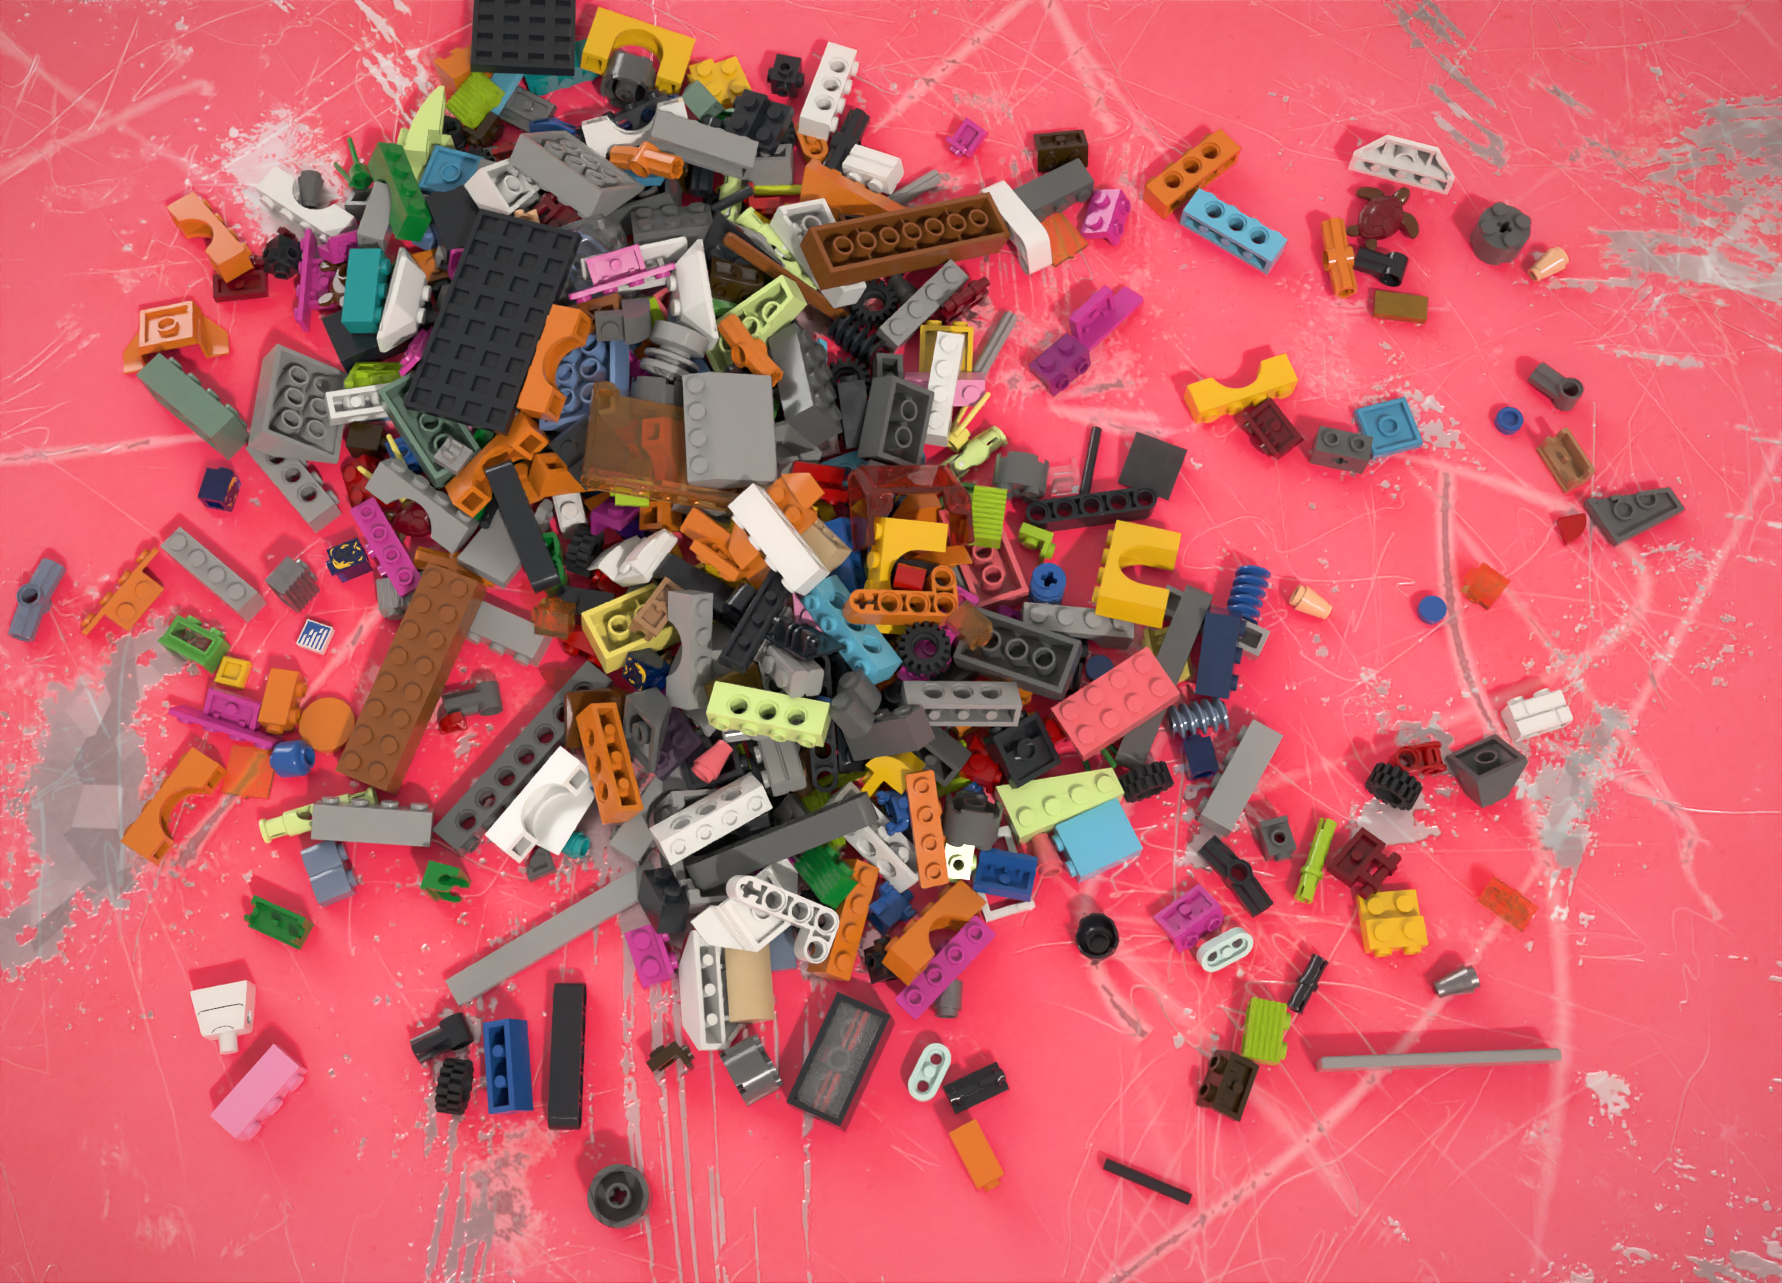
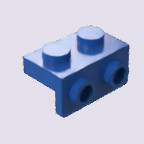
(1006, 874)

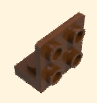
(577, 701)

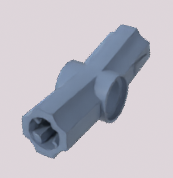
(28, 614)

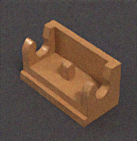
(1565, 460)
(654, 613)

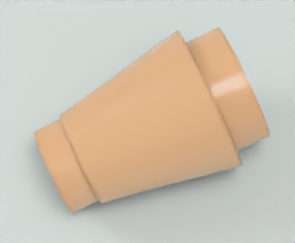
(1548, 264)
(1309, 602)

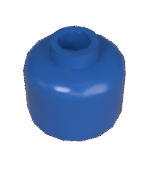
(292, 758)

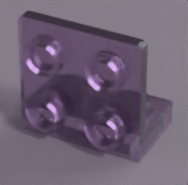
(677, 744)

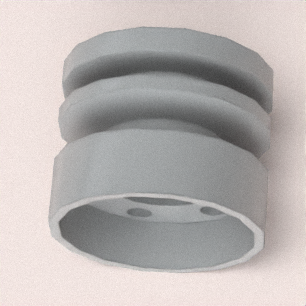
(675, 349)

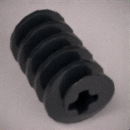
(854, 340)

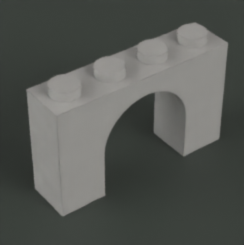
(375, 225)

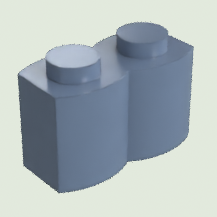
(329, 872)

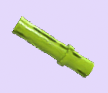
(1317, 855)

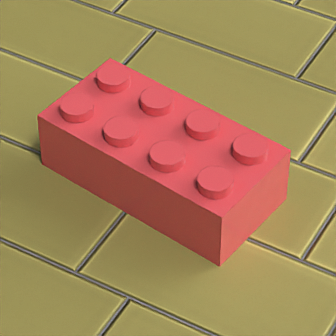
(993, 573)
(1115, 703)

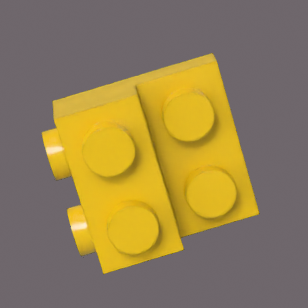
(722, 79)
(928, 338)
(1392, 923)

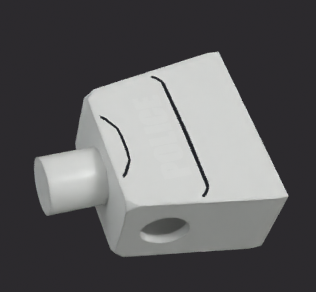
(225, 1012)

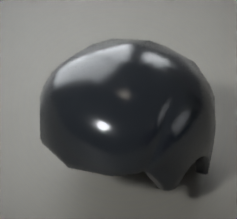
(1097, 936)

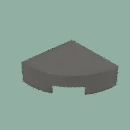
(540, 865)

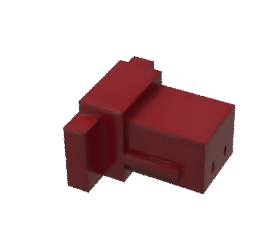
(285, 232)

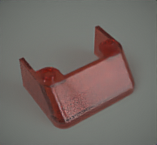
(872, 491)

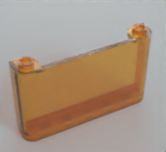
(641, 452)

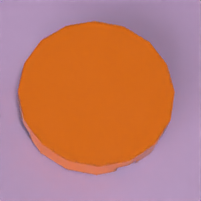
(327, 724)

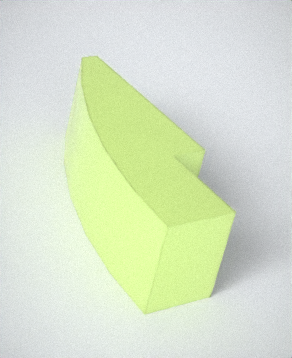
(426, 127)

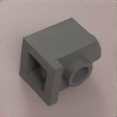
(1271, 849)

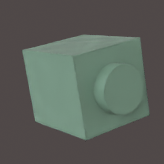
(701, 101)

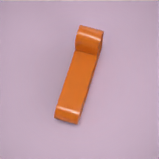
(866, 608)

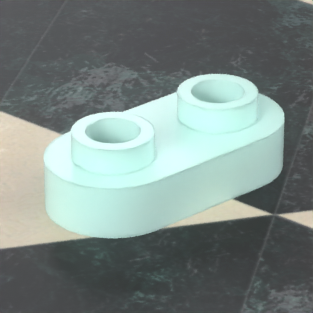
(1224, 949)
(929, 1072)

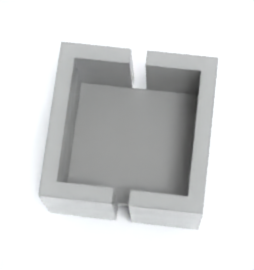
(793, 446)

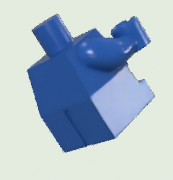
(897, 809)
(890, 909)

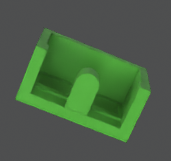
(210, 658)

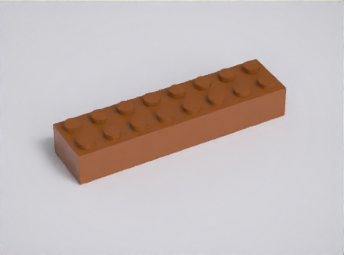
(904, 240)
(411, 678)

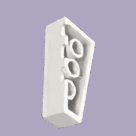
(501, 188)
(791, 225)

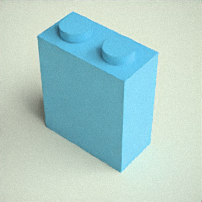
(1096, 841)

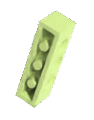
(730, 697)

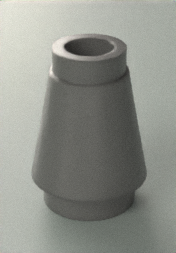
(310, 188)

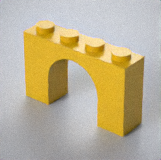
(616, 30)
(892, 540)
(1122, 597)

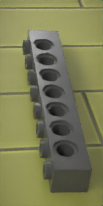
(510, 764)

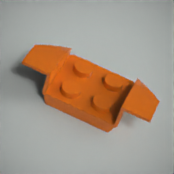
(173, 328)
(794, 496)
(926, 508)

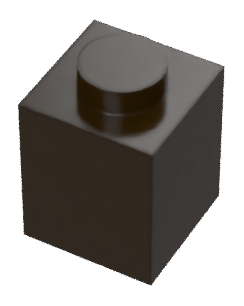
(367, 440)

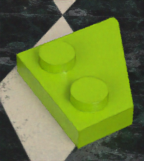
(372, 373)

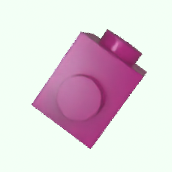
(966, 139)

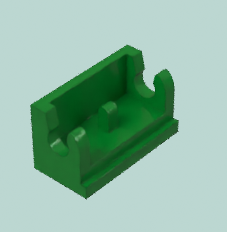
(440, 880)
(278, 923)

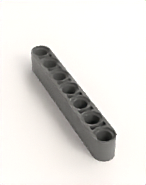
(1172, 658)
(782, 841)

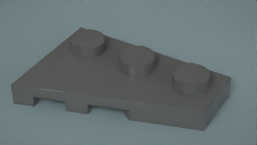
(1633, 514)

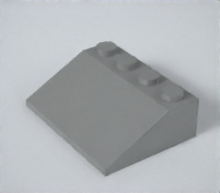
(573, 172)
(291, 408)
(729, 430)

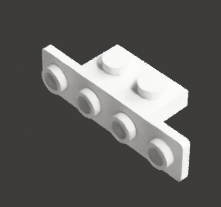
(653, 256)

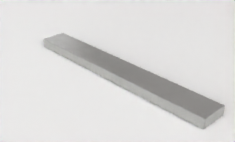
(547, 937)
(1438, 1060)

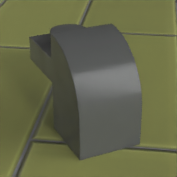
(628, 324)

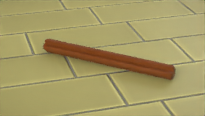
(774, 270)

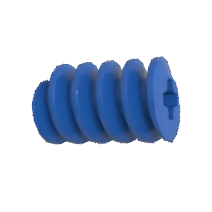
(1047, 584)
(1248, 591)

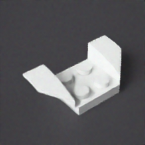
(635, 558)
(743, 927)

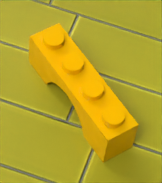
(1210, 399)

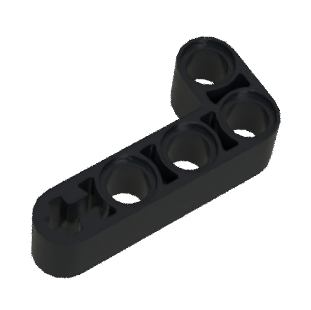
(728, 603)

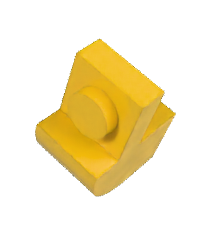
(891, 770)

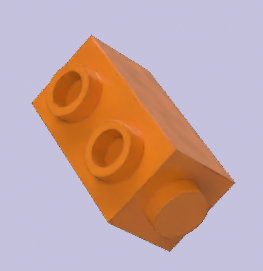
(282, 701)
(976, 1156)

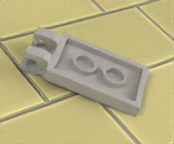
(493, 550)

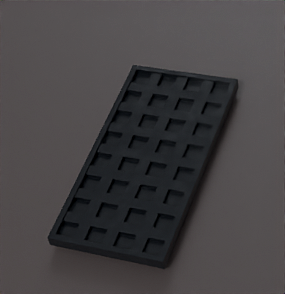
(524, 37)
(492, 321)

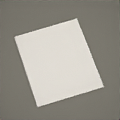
(560, 819)

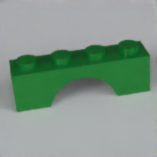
(409, 211)

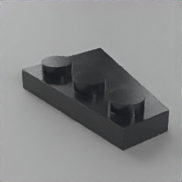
(714, 244)

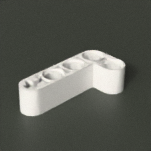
(1025, 229)
(782, 910)

